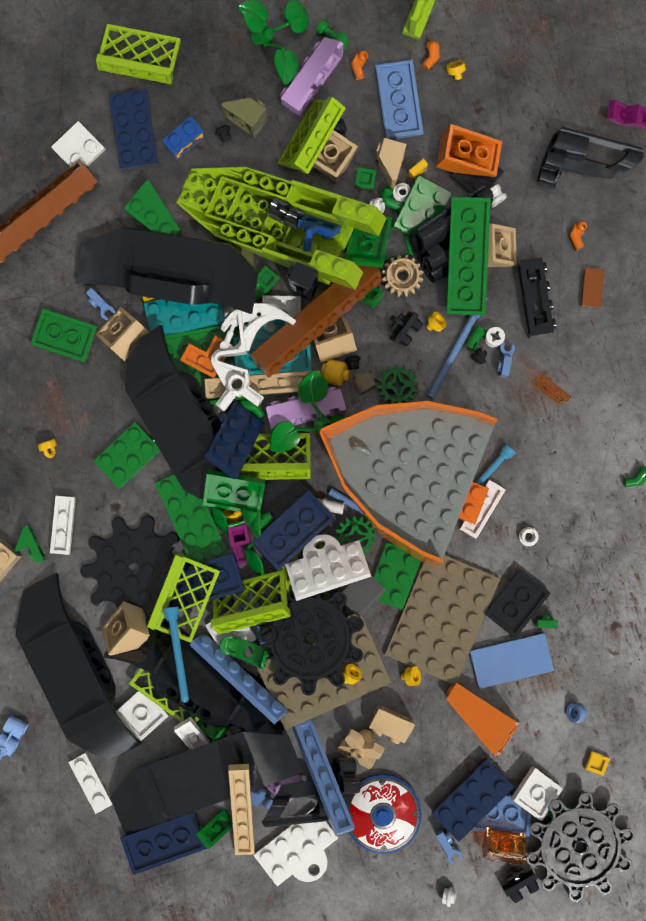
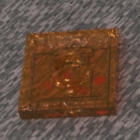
(550, 389)

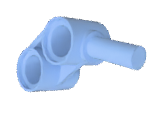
(13, 732)

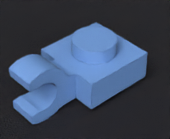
(96, 301)
(505, 365)
(258, 796)
(445, 840)

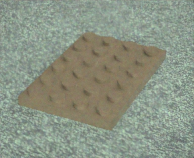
(442, 618)
(327, 696)

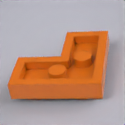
(200, 359)

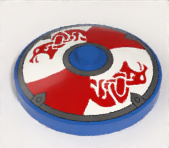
(384, 814)

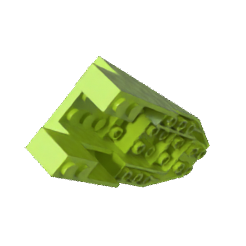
(234, 209)

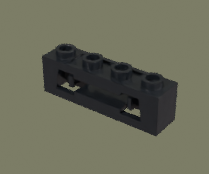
(531, 267)
(303, 281)

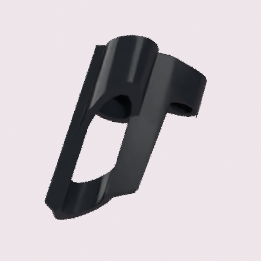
(568, 151)
(433, 239)
(347, 780)

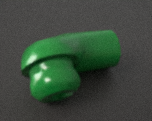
(388, 199)
(258, 412)
(638, 480)

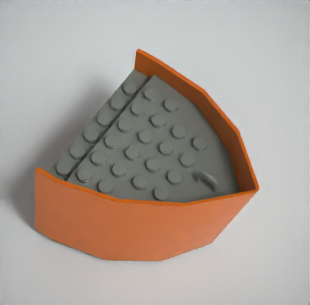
(412, 470)

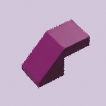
(627, 116)
(239, 540)

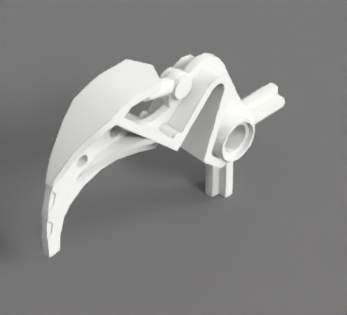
(230, 373)

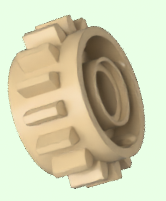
(406, 266)

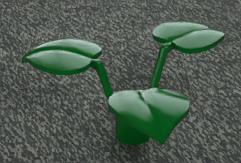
(256, 14)
(311, 389)
(256, 523)

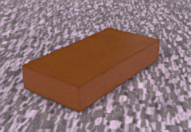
(592, 288)

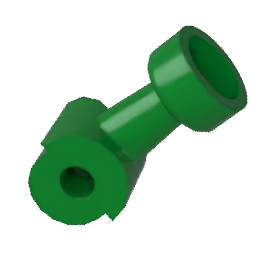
(323, 28)

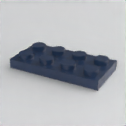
(133, 129)
(234, 440)
(293, 530)
(227, 583)
(472, 800)
(162, 843)

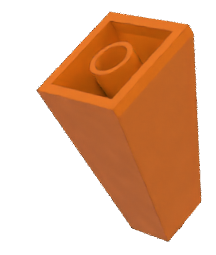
(485, 720)

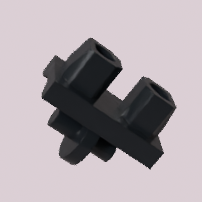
(284, 213)
(401, 326)
(512, 887)

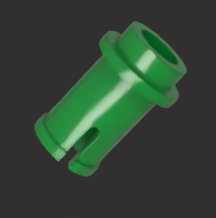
(475, 337)

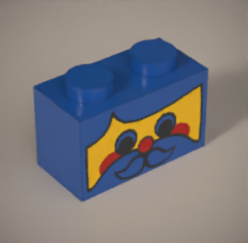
(183, 138)

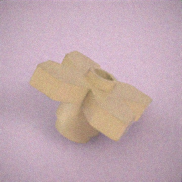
(362, 747)

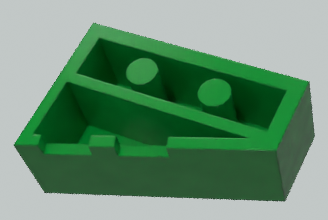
(151, 212)

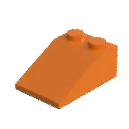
(468, 152)

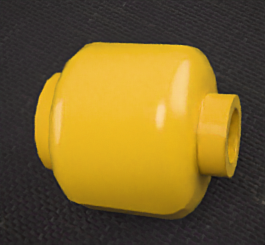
(335, 372)

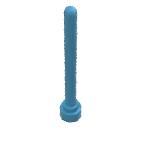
(504, 453)
(172, 615)

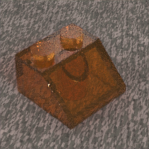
(504, 846)

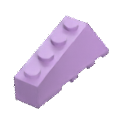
(312, 75)
(299, 412)

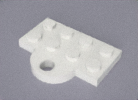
(326, 567)
(296, 850)

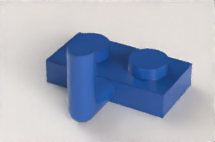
(316, 225)

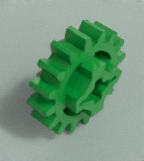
(389, 385)
(354, 524)

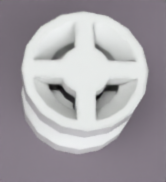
(498, 195)
(492, 340)

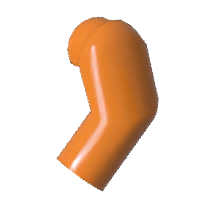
(434, 54)
(357, 64)
(576, 233)

